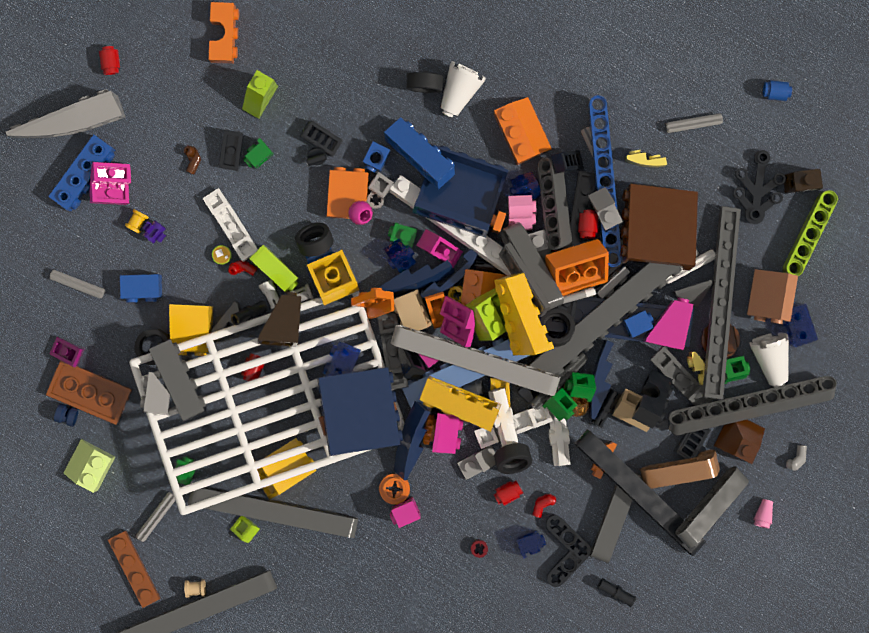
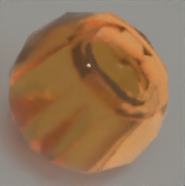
(582, 408)

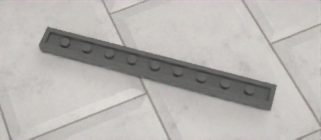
(721, 303)

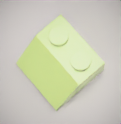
(89, 466)

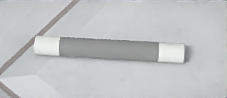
(579, 295)

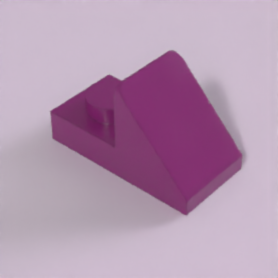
(67, 351)

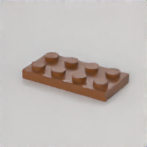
(89, 392)

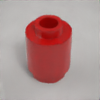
(109, 60)
(588, 224)
(252, 373)
(508, 492)

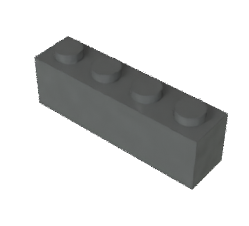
(176, 379)

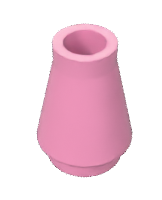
(764, 514)

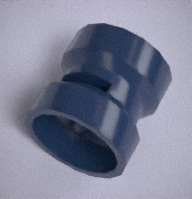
(66, 415)

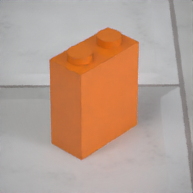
(345, 189)

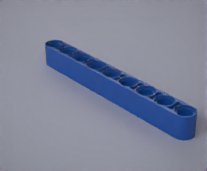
(608, 172)

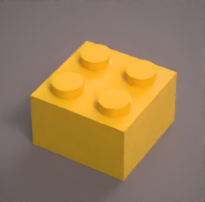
(333, 277)

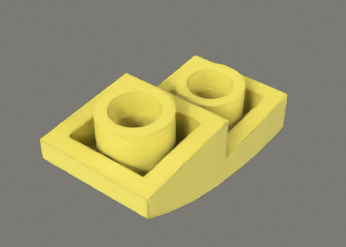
(639, 159)
(697, 364)

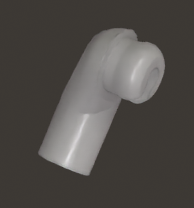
(799, 460)

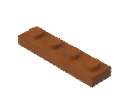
(134, 569)

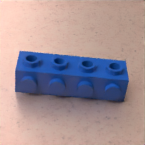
(420, 153)
(77, 178)

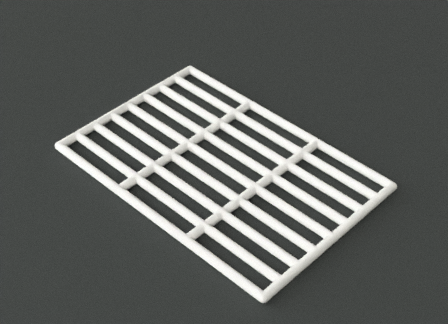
(233, 410)

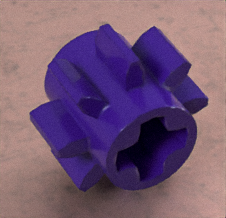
(154, 231)

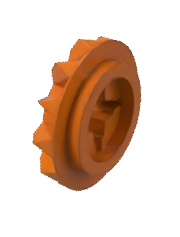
(430, 425)
(387, 495)

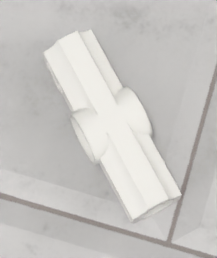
(505, 418)
(559, 441)

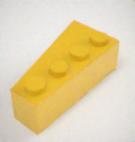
(521, 316)
(460, 403)

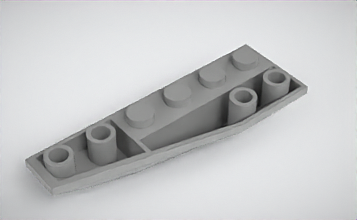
(73, 119)

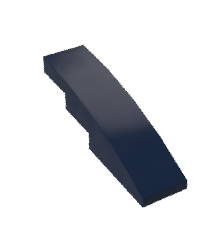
(424, 277)
(600, 373)
(410, 447)

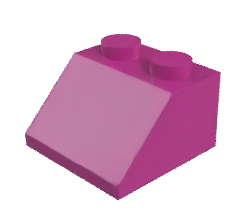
(446, 433)

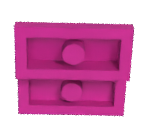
(110, 183)
(457, 322)

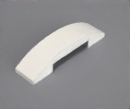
(231, 224)
(523, 421)

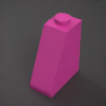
(672, 325)

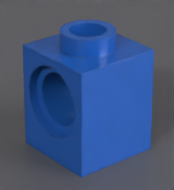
(376, 148)
(639, 323)

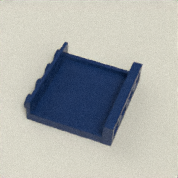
(467, 197)
(359, 411)

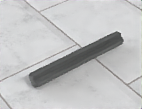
(542, 398)

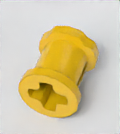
(136, 221)

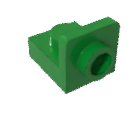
(404, 233)
(185, 478)

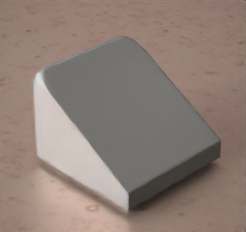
(380, 185)

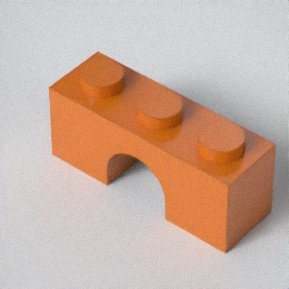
(224, 49)

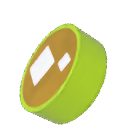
(221, 255)

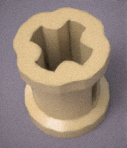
(195, 588)

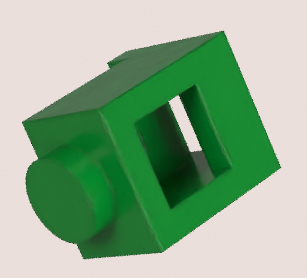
(257, 154)
(740, 365)
(581, 386)
(561, 405)

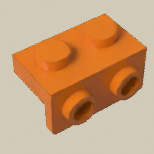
(376, 302)

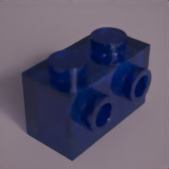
(800, 328)
(342, 361)

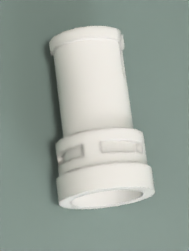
(268, 289)

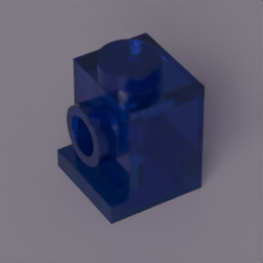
(531, 543)

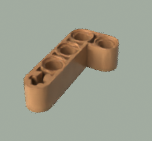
(682, 471)

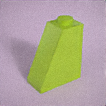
(258, 94)
(275, 268)

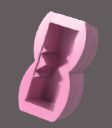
(521, 210)

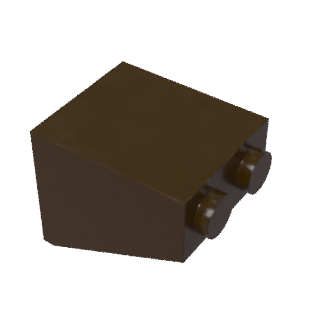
(283, 323)

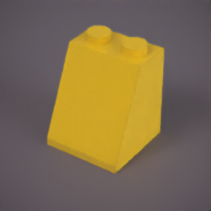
(189, 323)
(283, 466)

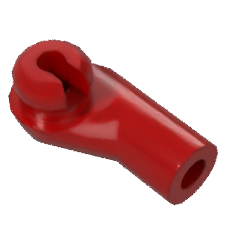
(240, 266)
(542, 502)

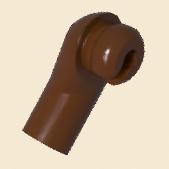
(193, 157)

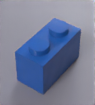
(141, 286)

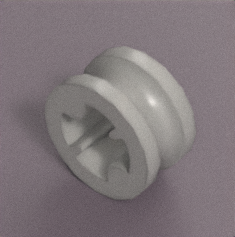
(372, 204)

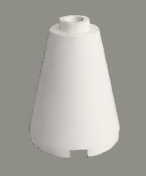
(459, 88)
(772, 357)

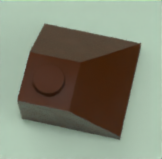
(741, 439)

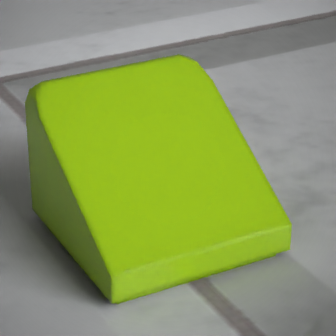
(244, 529)

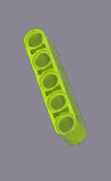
(816, 227)

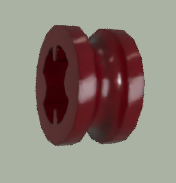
(473, 547)

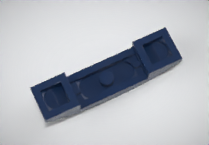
(470, 257)

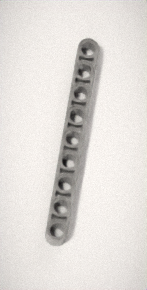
(475, 360)

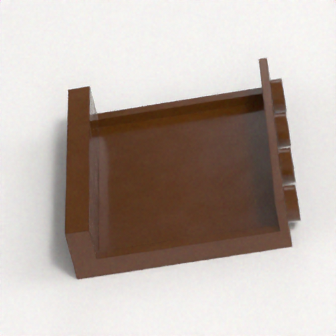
(659, 226)

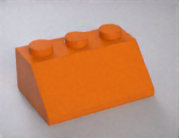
(522, 130)
(579, 266)
(477, 283)

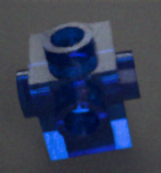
(525, 185)
(402, 259)

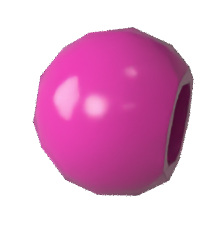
(360, 212)

